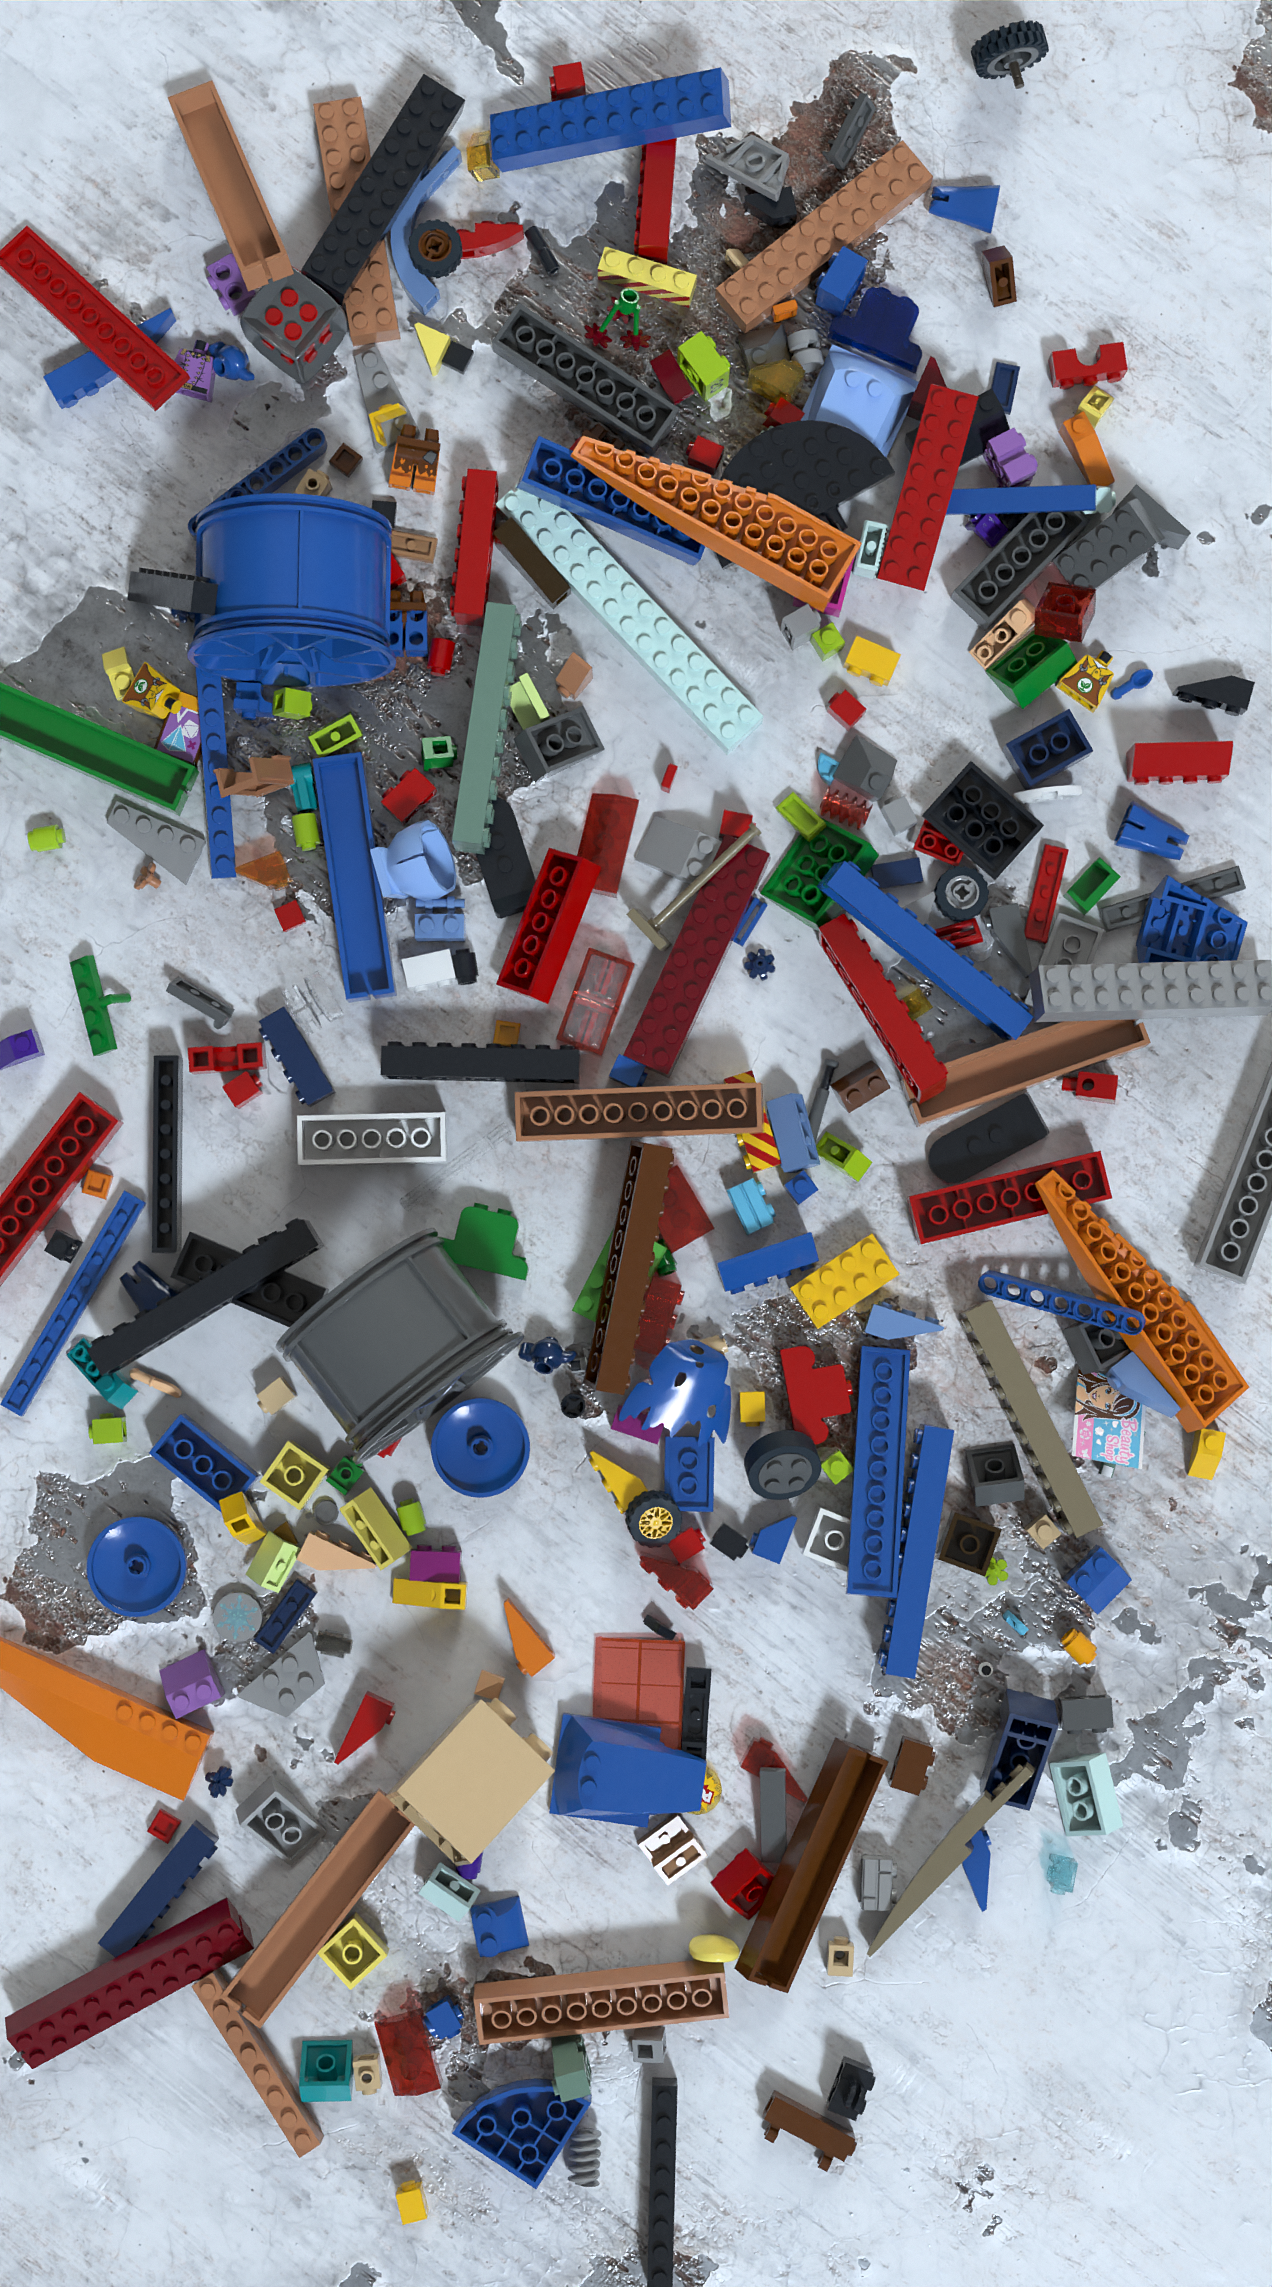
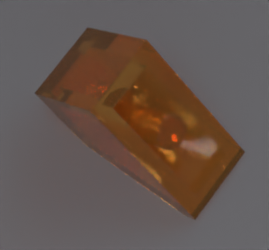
(267, 871)

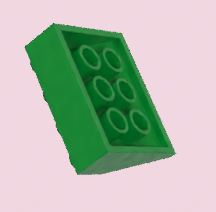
(805, 865)

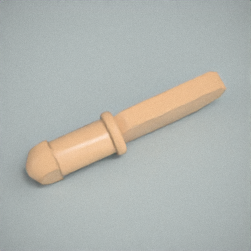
(157, 1383)

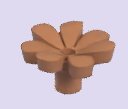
(147, 877)

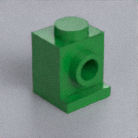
(437, 752)
(339, 1482)

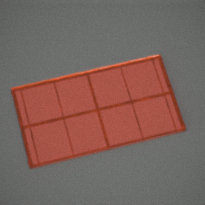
(641, 1684)

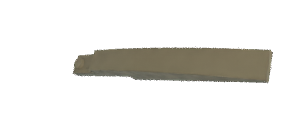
(949, 1853)

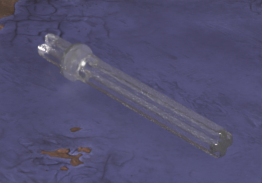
(455, 1166)

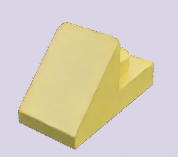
(119, 670)

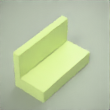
(527, 703)
(273, 1562)

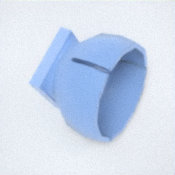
(416, 864)

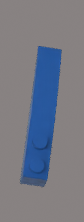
(88, 374)

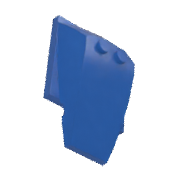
(622, 1773)

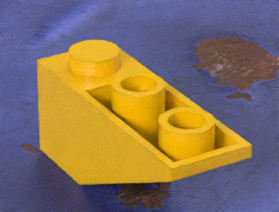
(617, 1479)
(241, 1519)
(430, 1594)

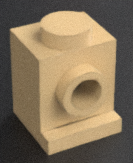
(840, 1966)
(371, 2065)

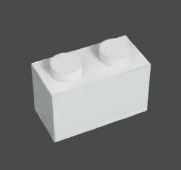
(429, 970)

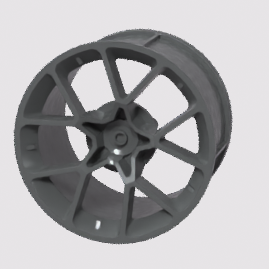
(396, 1343)

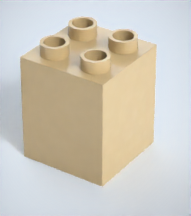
(472, 1781)

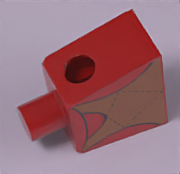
(1103, 1091)

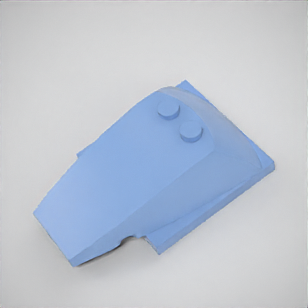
(860, 397)

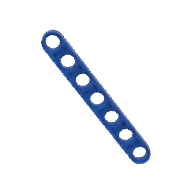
(1073, 1301)

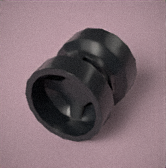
(573, 1405)

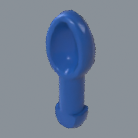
(1137, 681)

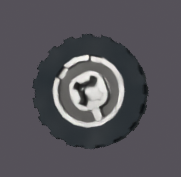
(961, 893)

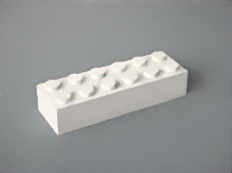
(372, 1139)

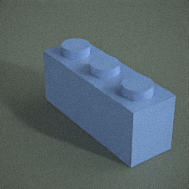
(792, 1133)

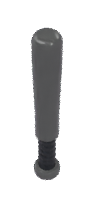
(820, 1100)

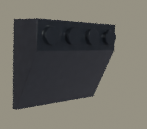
(982, 820)

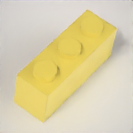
(375, 1528)

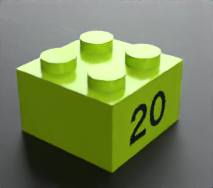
(703, 365)

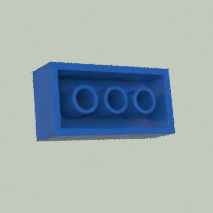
(203, 1461)

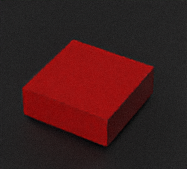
(669, 777)
(290, 916)
(164, 1826)

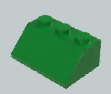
(1031, 667)

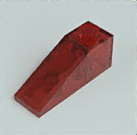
(762, 1754)

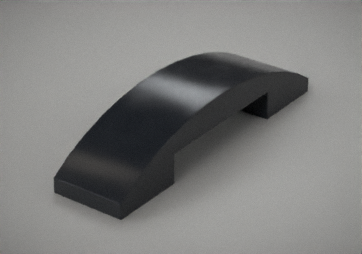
(696, 1711)

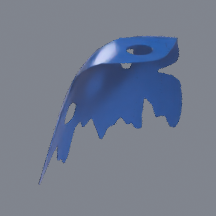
(690, 1400)

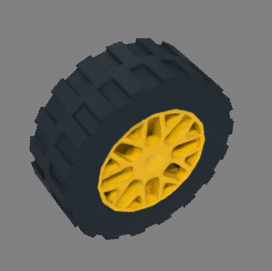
(653, 1518)

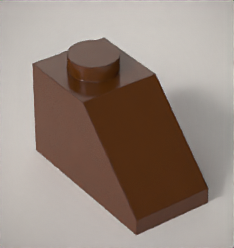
(999, 275)

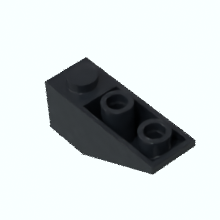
(1223, 693)

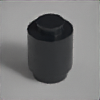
(465, 966)

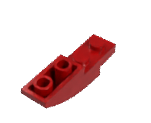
(489, 238)

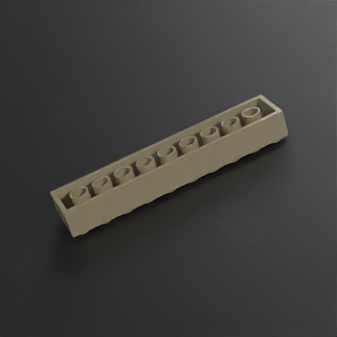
(1031, 1419)

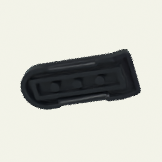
(506, 864)
(987, 1140)

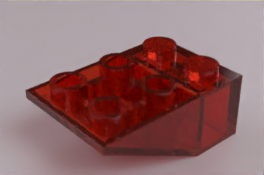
(681, 1578)

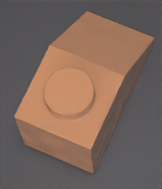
(574, 677)

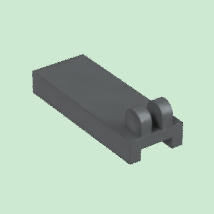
(201, 1001)

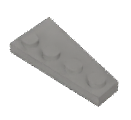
(379, 390)
(164, 843)

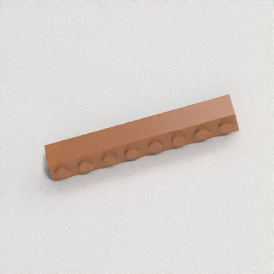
(259, 2065)

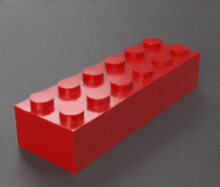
(655, 200)
(476, 547)
(548, 925)

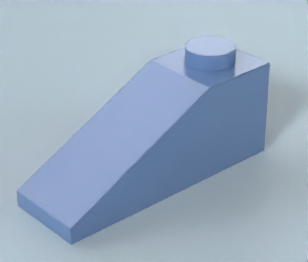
(1139, 1384)

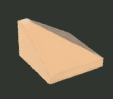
(489, 1685)

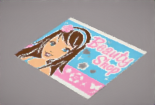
(1107, 1423)

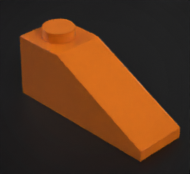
(1086, 450)
(529, 1647)

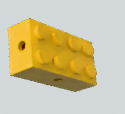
(844, 1281)

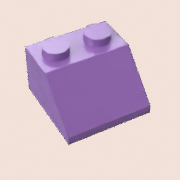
(191, 1683)

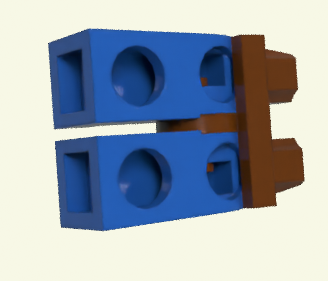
(411, 618)

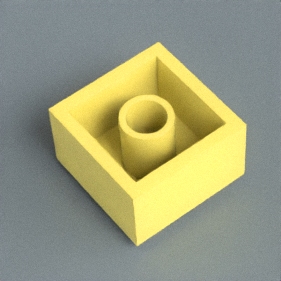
(295, 1474)
(353, 1951)

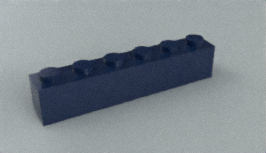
(159, 1889)

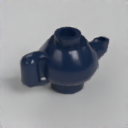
(545, 1354)

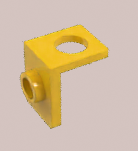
(383, 414)

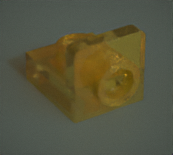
(917, 1004)

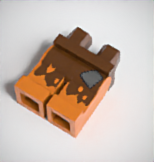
(417, 453)

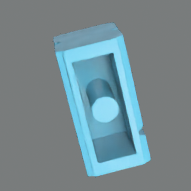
(751, 1206)

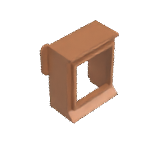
(266, 777)

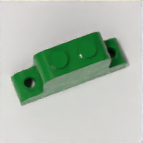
(487, 1242)

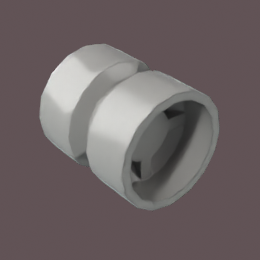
(804, 347)

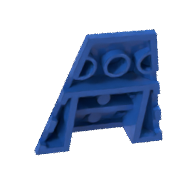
(1187, 927)

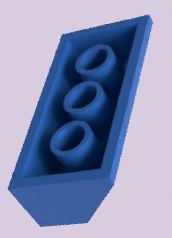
(768, 1262)

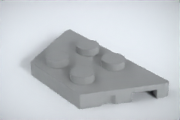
(754, 165)
(287, 1680)

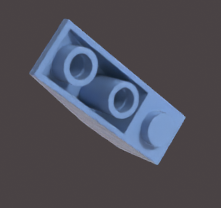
(891, 1324)

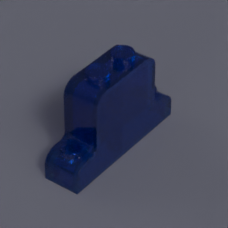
(881, 329)

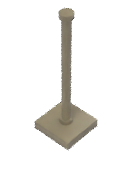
(651, 926)

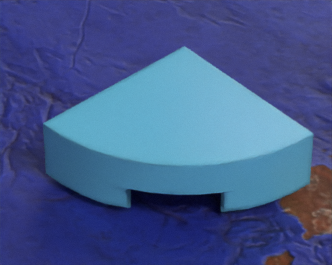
(826, 768)
(1014, 1622)

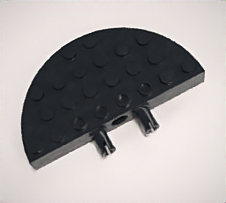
(809, 466)

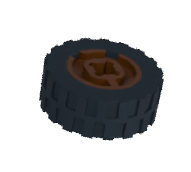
(435, 248)

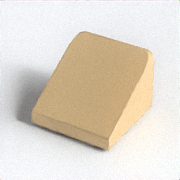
(735, 259)

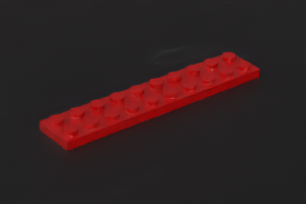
(92, 318)

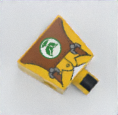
(1088, 680)
(153, 693)

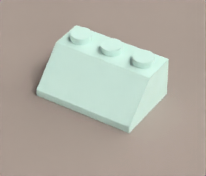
(1086, 1795)

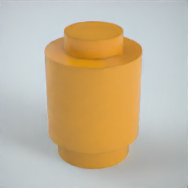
(1078, 1646)

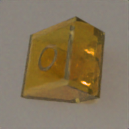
(777, 380)

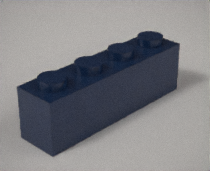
(296, 1056)

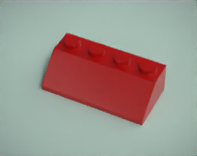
(1179, 762)

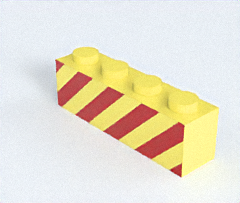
(647, 277)

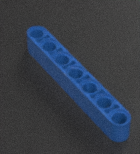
(280, 459)

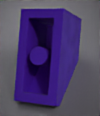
(20, 1048)

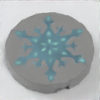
(237, 1616)

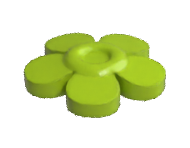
(995, 1571)

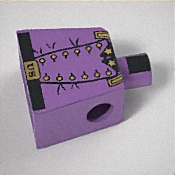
(200, 370)

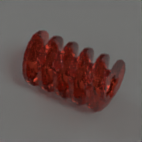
(845, 809)

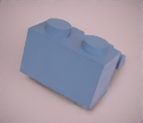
(440, 927)

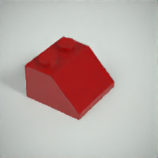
(744, 1883)

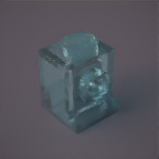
(1061, 1874)

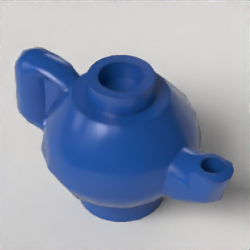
(230, 362)

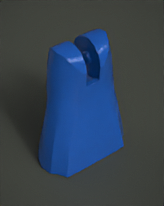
(967, 205)
(1149, 833)

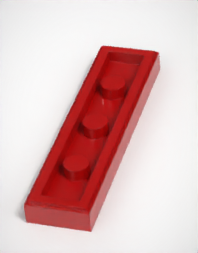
(1045, 893)

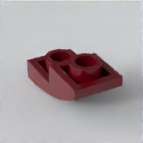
(672, 377)

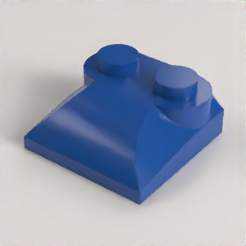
(499, 1926)

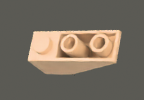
(1004, 633)
(326, 1554)

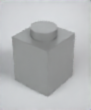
(898, 814)

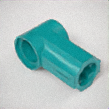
(303, 788)

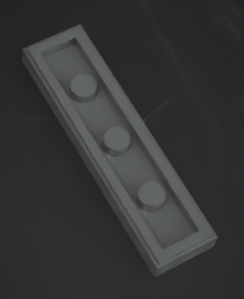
(773, 1814)

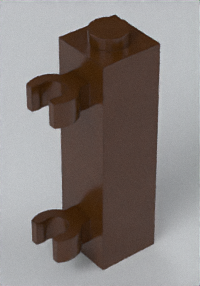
(810, 2127)

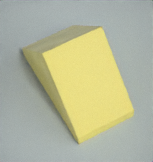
(433, 345)
(1095, 405)

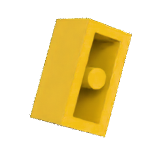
(871, 661)

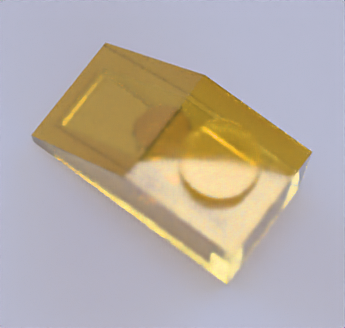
(480, 157)

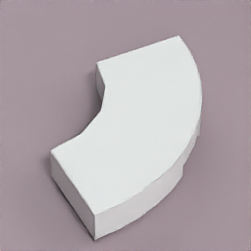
(1048, 794)

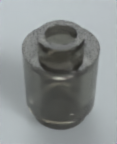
(333, 1643)

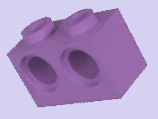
(230, 285)

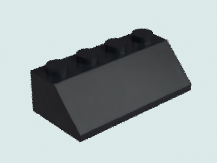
(986, 424)

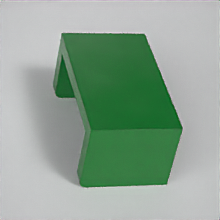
(1091, 886)

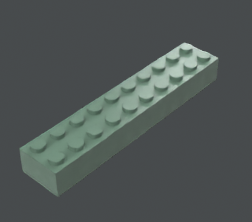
(485, 728)

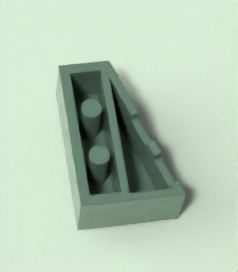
(571, 2067)

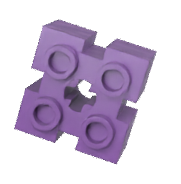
(1009, 460)

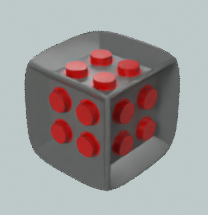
(294, 325)

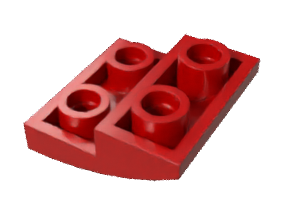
(936, 845)

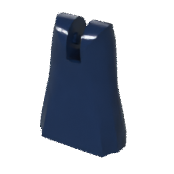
(148, 1290)

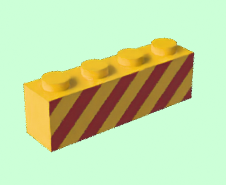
(759, 1147)

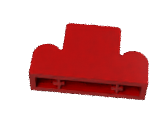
(813, 1391)

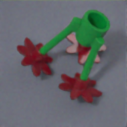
(623, 307)

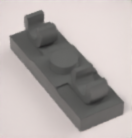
(850, 131)

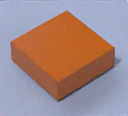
(784, 311)
(97, 1184)

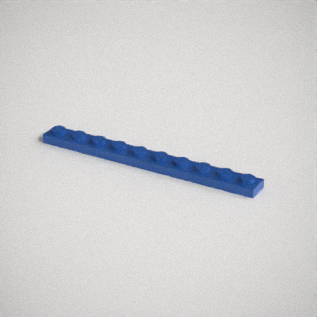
(214, 757)
(73, 1303)

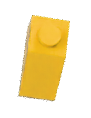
(1206, 1453)

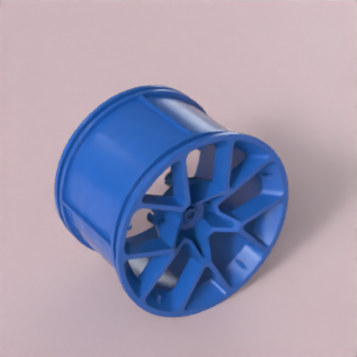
(295, 592)

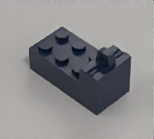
(1022, 1736)

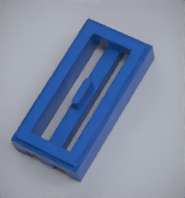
(763, 906)

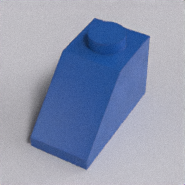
(773, 1539)

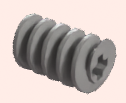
(585, 2157)

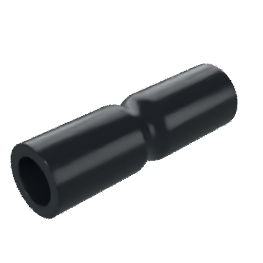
(540, 247)

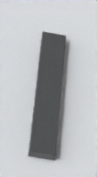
(1208, 886)

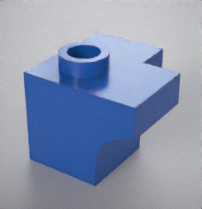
(250, 701)

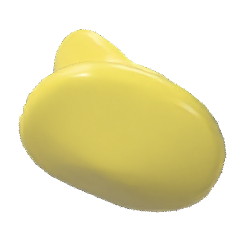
(713, 1948)

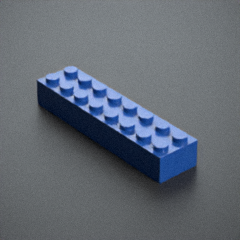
(563, 481)

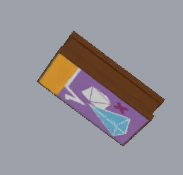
(181, 732)

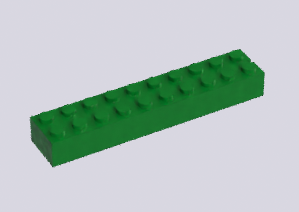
(95, 750)

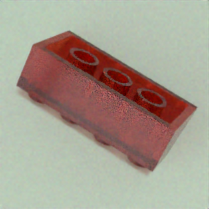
(608, 838)

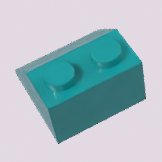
(326, 2071)

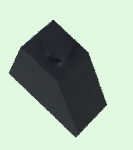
(773, 213)

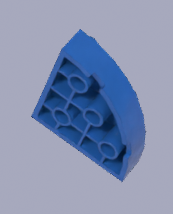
(521, 2126)

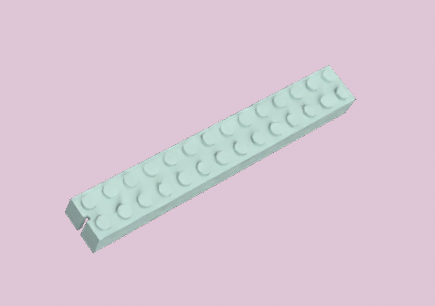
(635, 619)

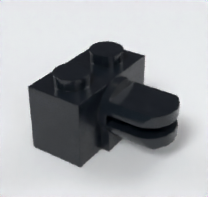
(850, 2088)

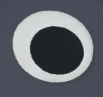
(985, 1669)

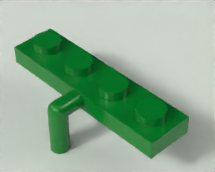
(95, 1004)

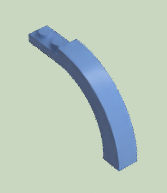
(417, 286)

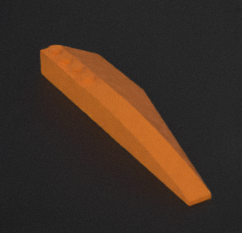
(734, 521)
(1175, 1338)
(106, 1721)

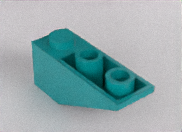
(114, 1387)

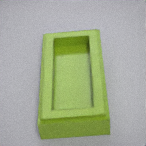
(801, 816)

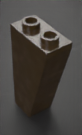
(530, 562)

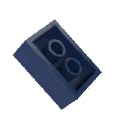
(1047, 750)

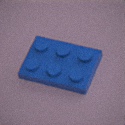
(690, 1473)

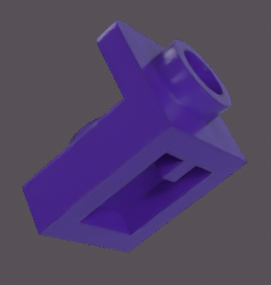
(987, 527)

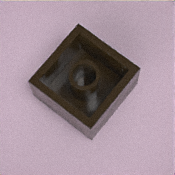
(968, 1543)

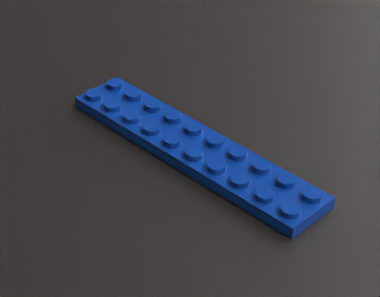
(878, 1472)

